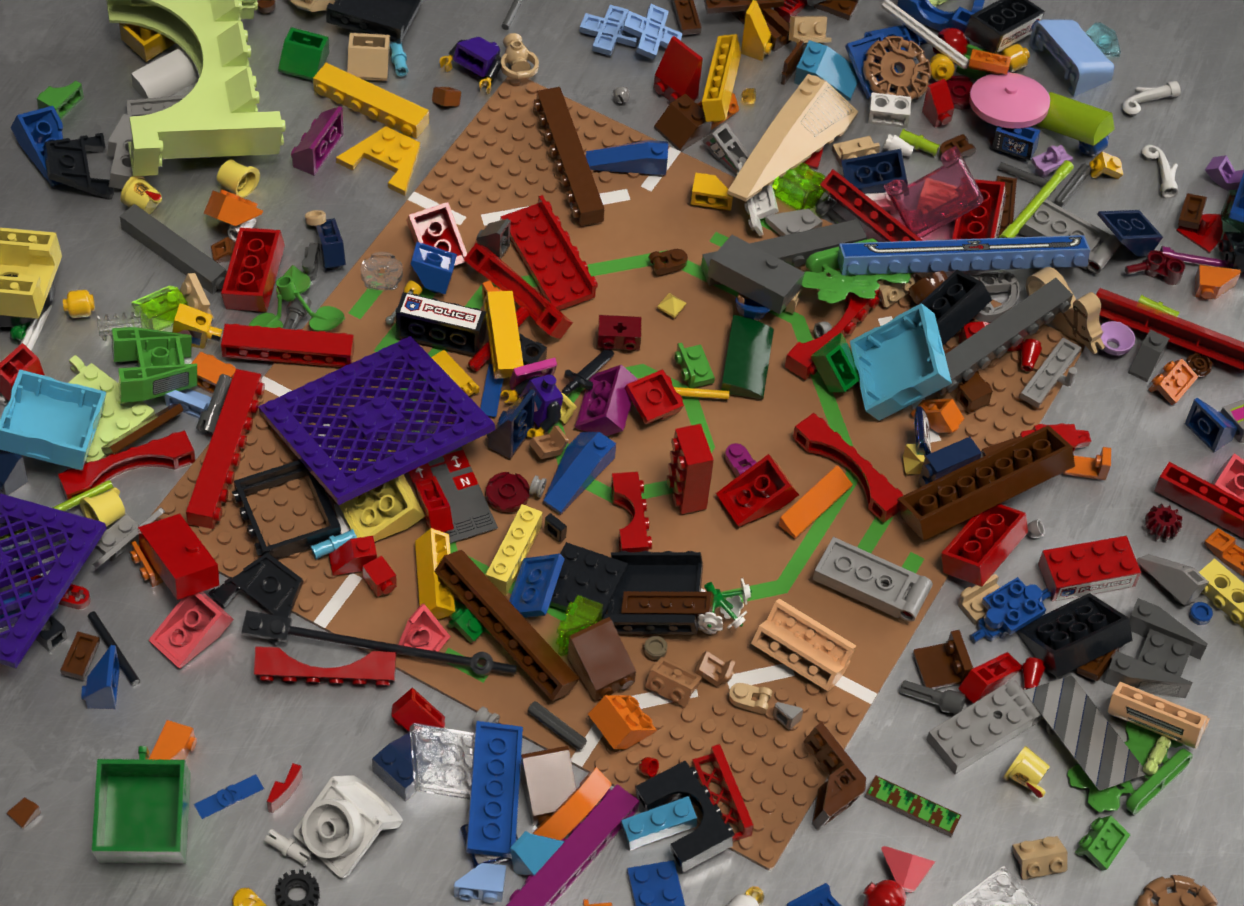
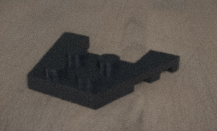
(69, 165)
(267, 583)

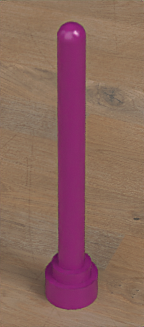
(1194, 259)

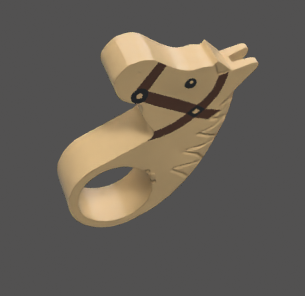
(1081, 319)

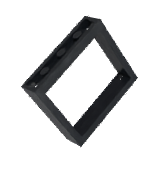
(273, 478)

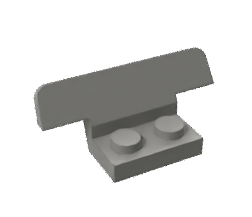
(119, 537)

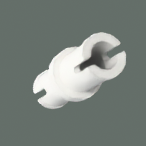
(288, 847)

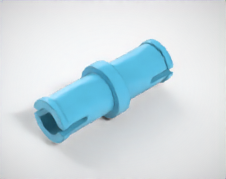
(399, 59)
(328, 546)

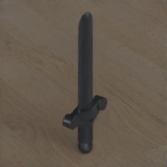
(581, 378)

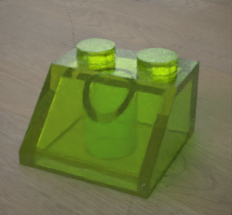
(160, 307)

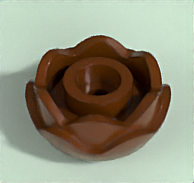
(1203, 361)

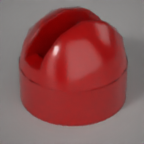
(649, 766)

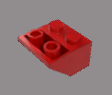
(20, 359)

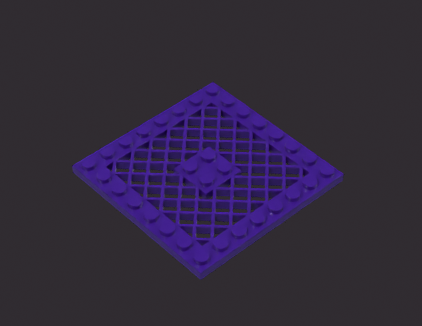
(375, 419)
(40, 605)

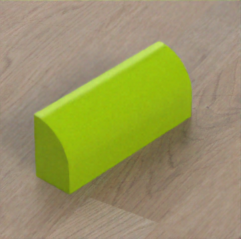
(1077, 120)

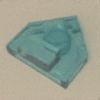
(1104, 39)

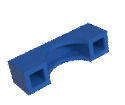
(935, 18)

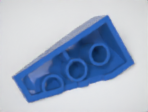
(32, 132)
(635, 157)
(578, 468)

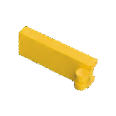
(456, 373)

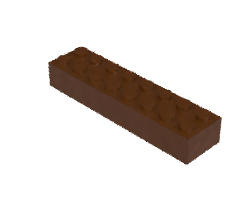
(986, 482)

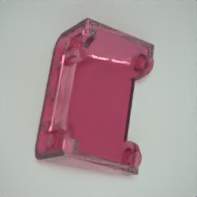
(937, 196)

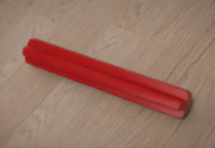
(484, 353)

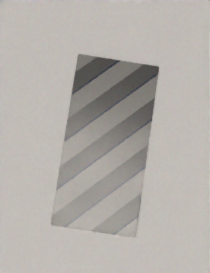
(1085, 732)

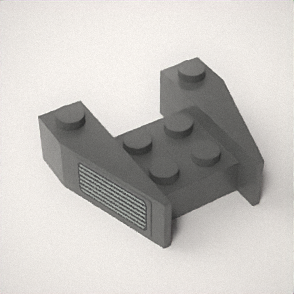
(1162, 655)

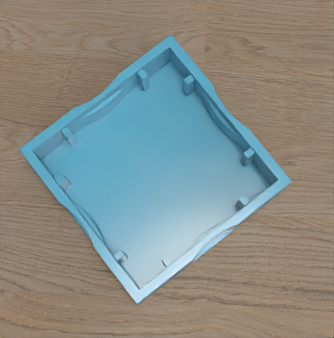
(900, 362)
(51, 419)

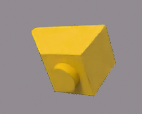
(710, 192)

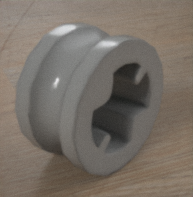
(537, 486)

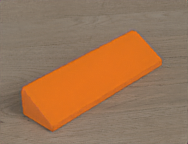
(815, 502)

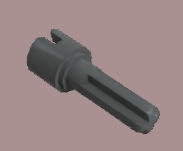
(296, 312)
(209, 418)
(949, 701)

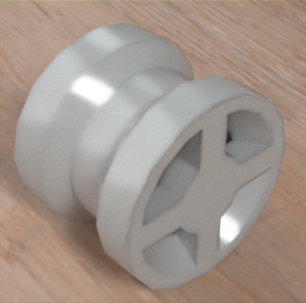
(485, 716)

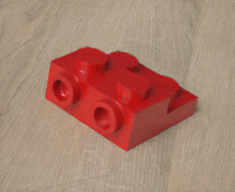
(655, 397)

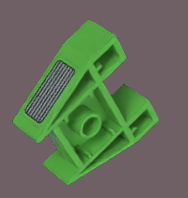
(159, 362)

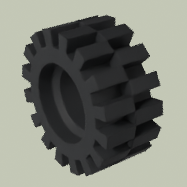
(297, 880)

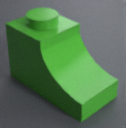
(62, 98)

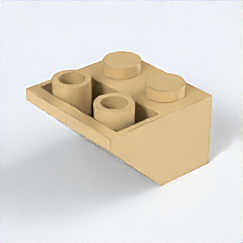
(369, 56)

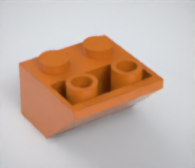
(231, 208)
(621, 721)

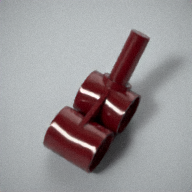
(1160, 264)

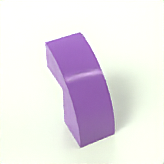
(1223, 173)

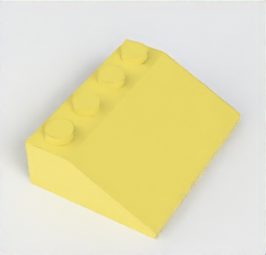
(383, 509)

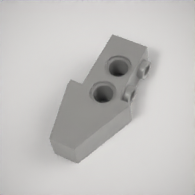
(118, 148)

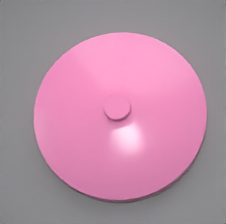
(1009, 100)

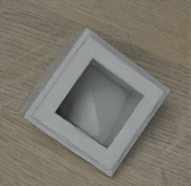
(787, 714)

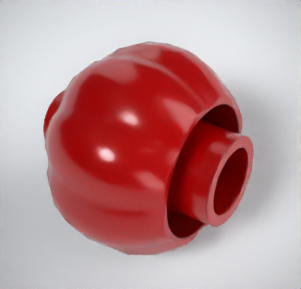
(955, 39)
(884, 894)

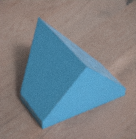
(532, 852)

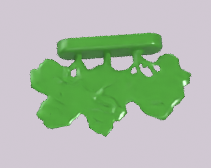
(837, 285)
(1141, 745)

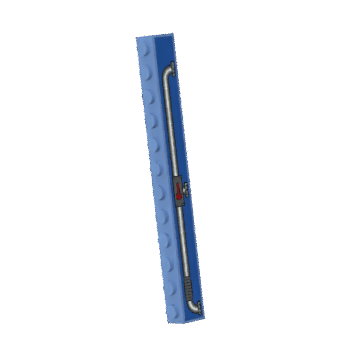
(963, 255)

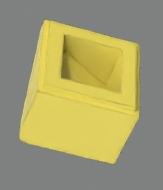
(912, 462)

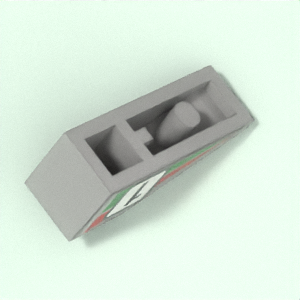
(726, 148)

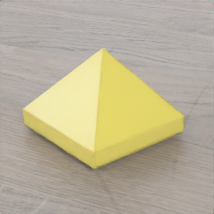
(671, 305)
(567, 409)

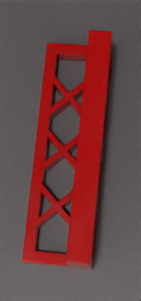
(729, 788)

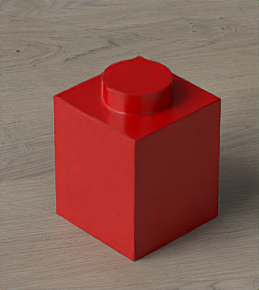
(379, 576)

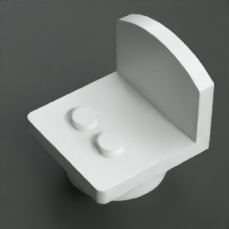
(345, 822)

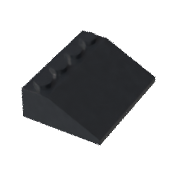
(1076, 634)

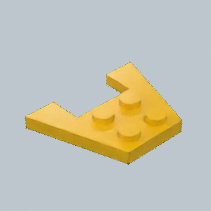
(388, 150)

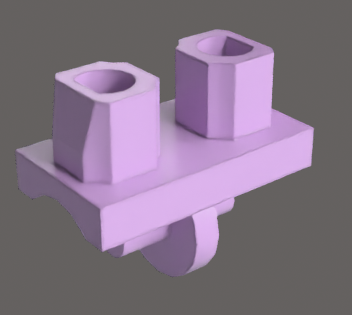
(1050, 160)

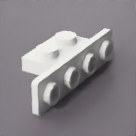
(760, 206)

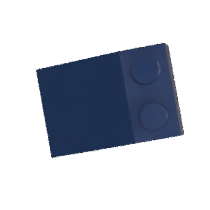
(875, 170)
(1132, 230)
(513, 426)
(395, 766)

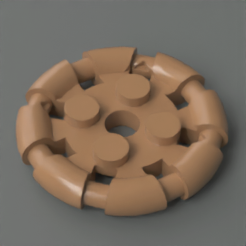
(885, 69)
(1181, 885)

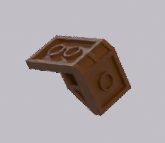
(845, 779)

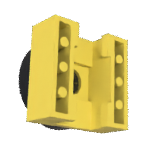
(26, 274)

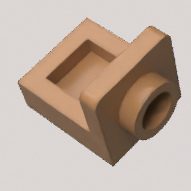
(550, 444)
(714, 669)

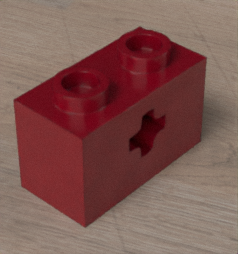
(619, 332)

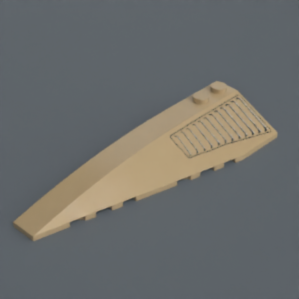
(802, 126)

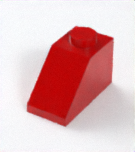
(938, 104)
(353, 555)
(416, 709)

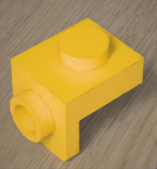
(1106, 164)

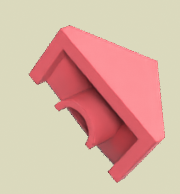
(424, 631)
(907, 868)

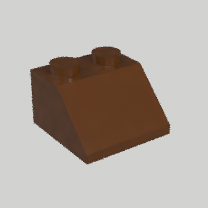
(683, 123)

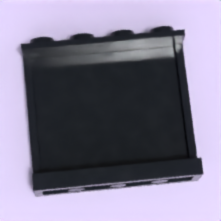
(374, 16)
(658, 573)

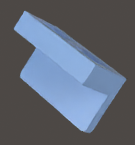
(190, 400)

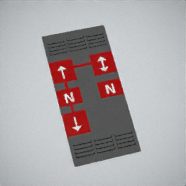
(462, 491)

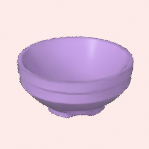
(1119, 334)

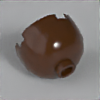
(925, 286)

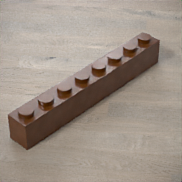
(569, 156)
(507, 625)

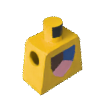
(197, 324)

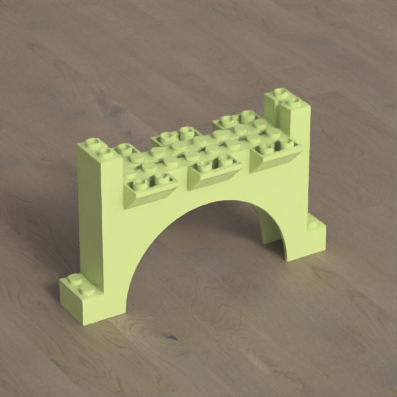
(221, 109)

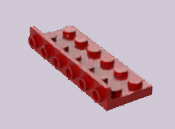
(550, 255)

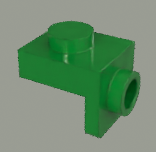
(466, 623)

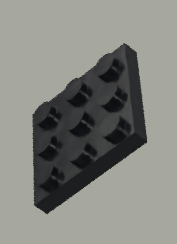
(588, 576)

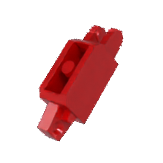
(1074, 437)

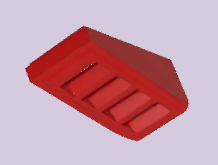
(792, 10)

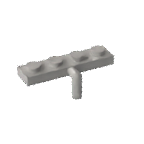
(151, 105)
(1052, 372)

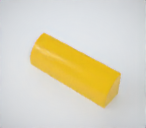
(503, 333)
(432, 589)

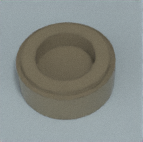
(655, 648)

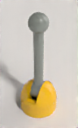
(411, 288)

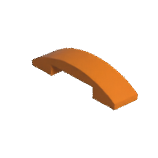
(1224, 548)
(576, 807)

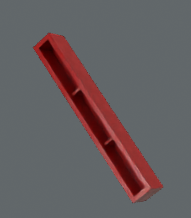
(1178, 330)
(225, 449)

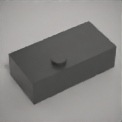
(755, 274)

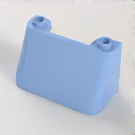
(1075, 52)

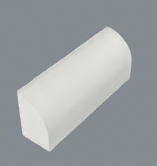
(165, 75)

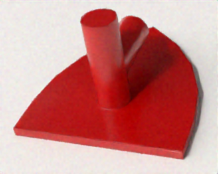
(1207, 235)

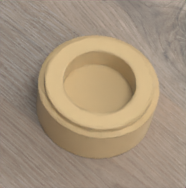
(315, 217)

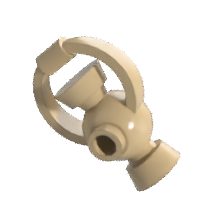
(517, 56)

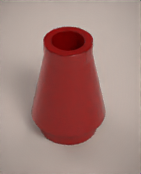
(1029, 354)
(1032, 672)

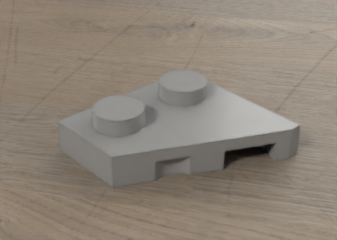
(793, 221)

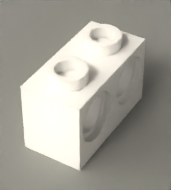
(889, 110)

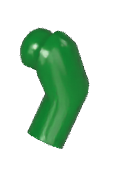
(18, 332)

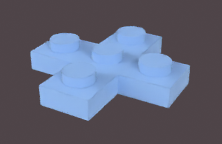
(608, 30)
(650, 30)

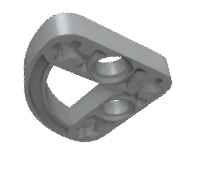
(1000, 282)

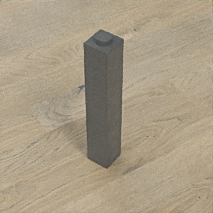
(173, 248)

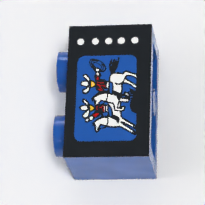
(1017, 142)

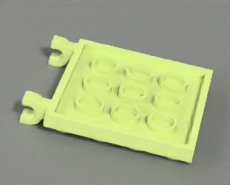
(116, 416)

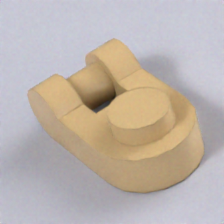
(741, 695)

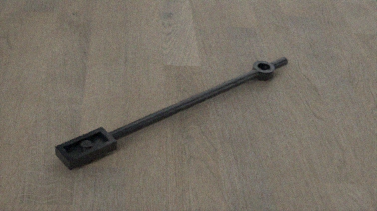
(280, 628)

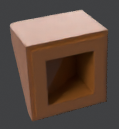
(446, 96)

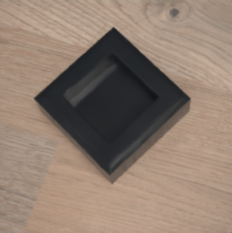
(555, 527)

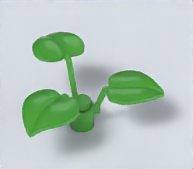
(288, 288)

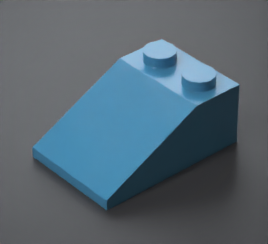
(828, 66)

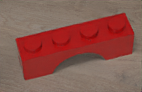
(626, 493)

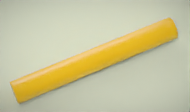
(702, 393)

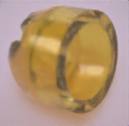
(749, 95)
(760, 896)

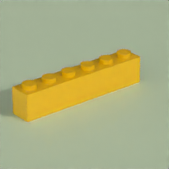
(721, 78)
(371, 100)

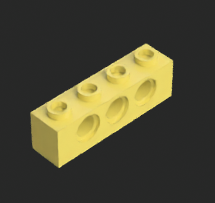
(514, 548)
(1230, 590)

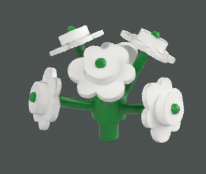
(730, 608)

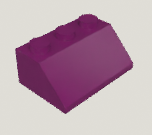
(318, 141)
(608, 403)

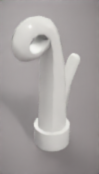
(1169, 90)
(1169, 186)

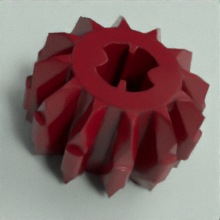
(1163, 522)

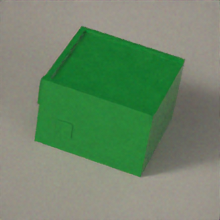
(141, 810)

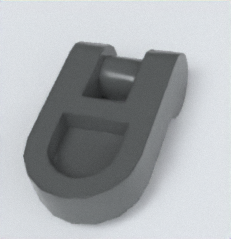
(311, 260)

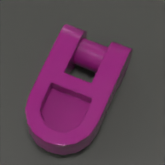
(738, 455)

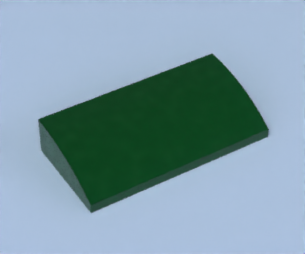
(747, 358)

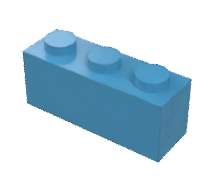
(659, 823)

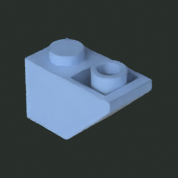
(482, 883)

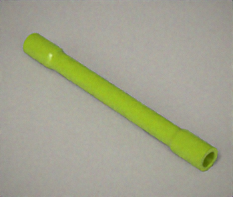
(1059, 175)

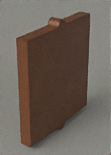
(791, 62)

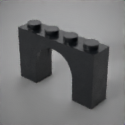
(712, 834)

